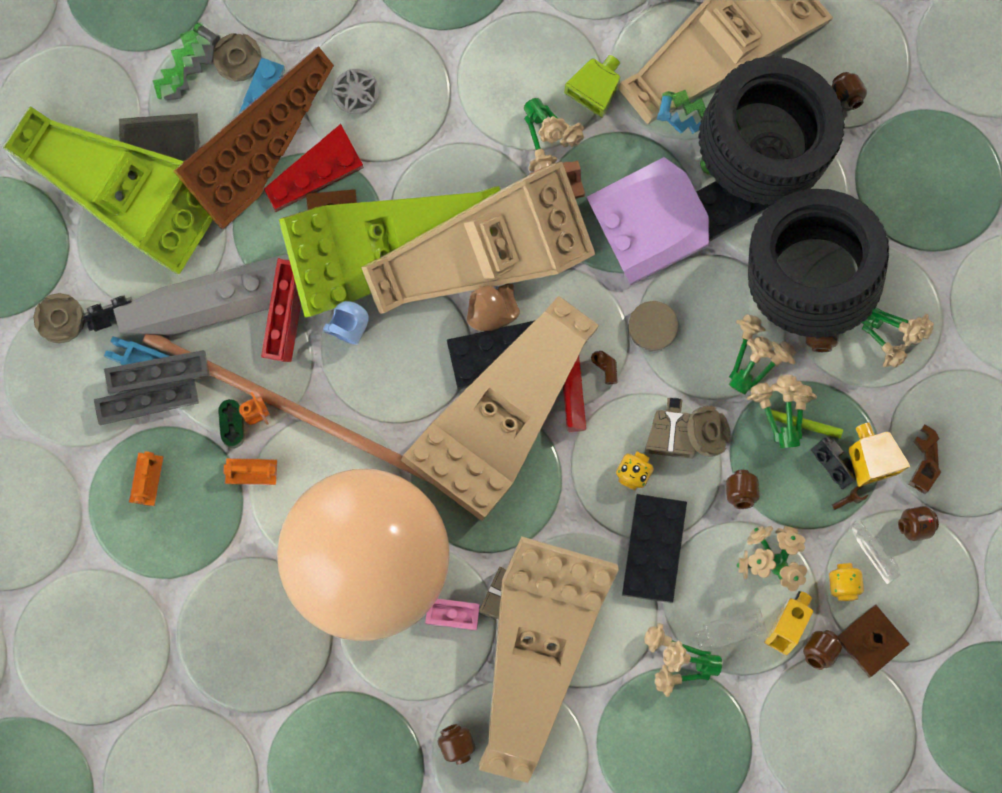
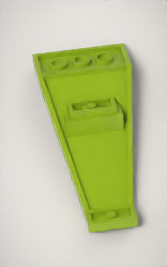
(155, 207)
(335, 241)

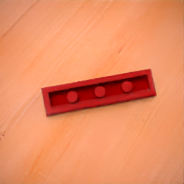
(282, 315)
(574, 399)

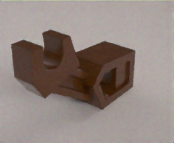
(930, 450)

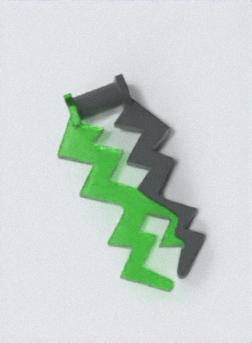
(180, 70)

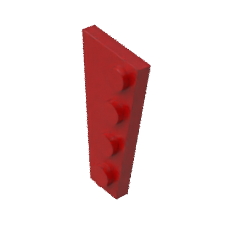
(318, 168)

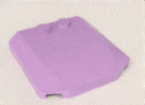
(652, 219)

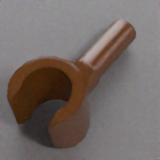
(853, 497)

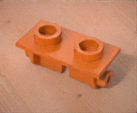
(254, 410)
(250, 471)
(146, 479)

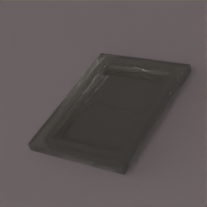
(166, 134)

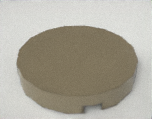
(236, 57)
(59, 318)
(653, 325)
(708, 431)

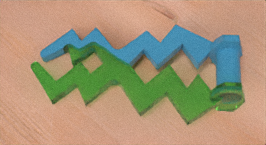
(681, 98)

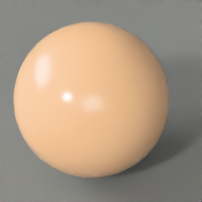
(363, 554)

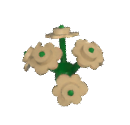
(766, 561)

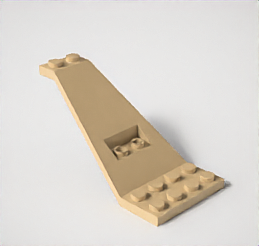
(715, 42)
(532, 227)
(472, 450)
(552, 600)

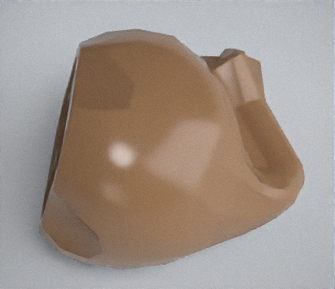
(492, 307)

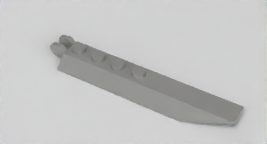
(201, 300)

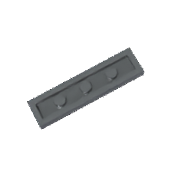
(156, 372)
(145, 401)

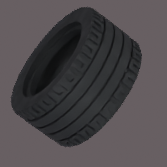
(799, 93)
(827, 217)

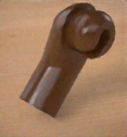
(607, 364)

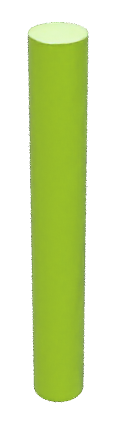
(809, 425)

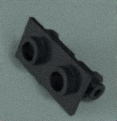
(100, 315)
(828, 454)

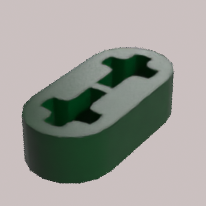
(225, 424)

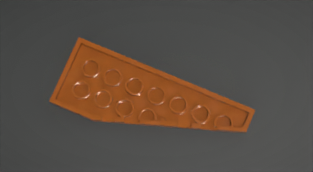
(242, 156)

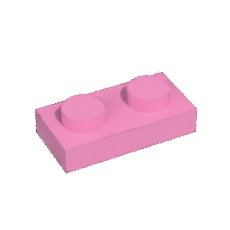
(453, 614)

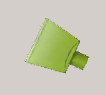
(595, 84)

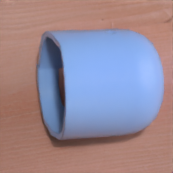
(348, 322)

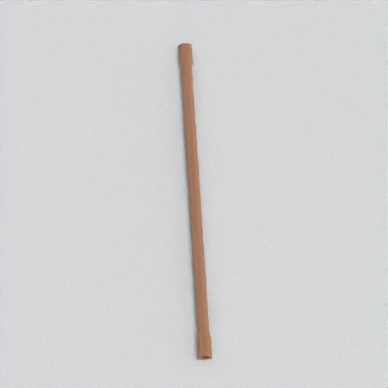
(165, 346)

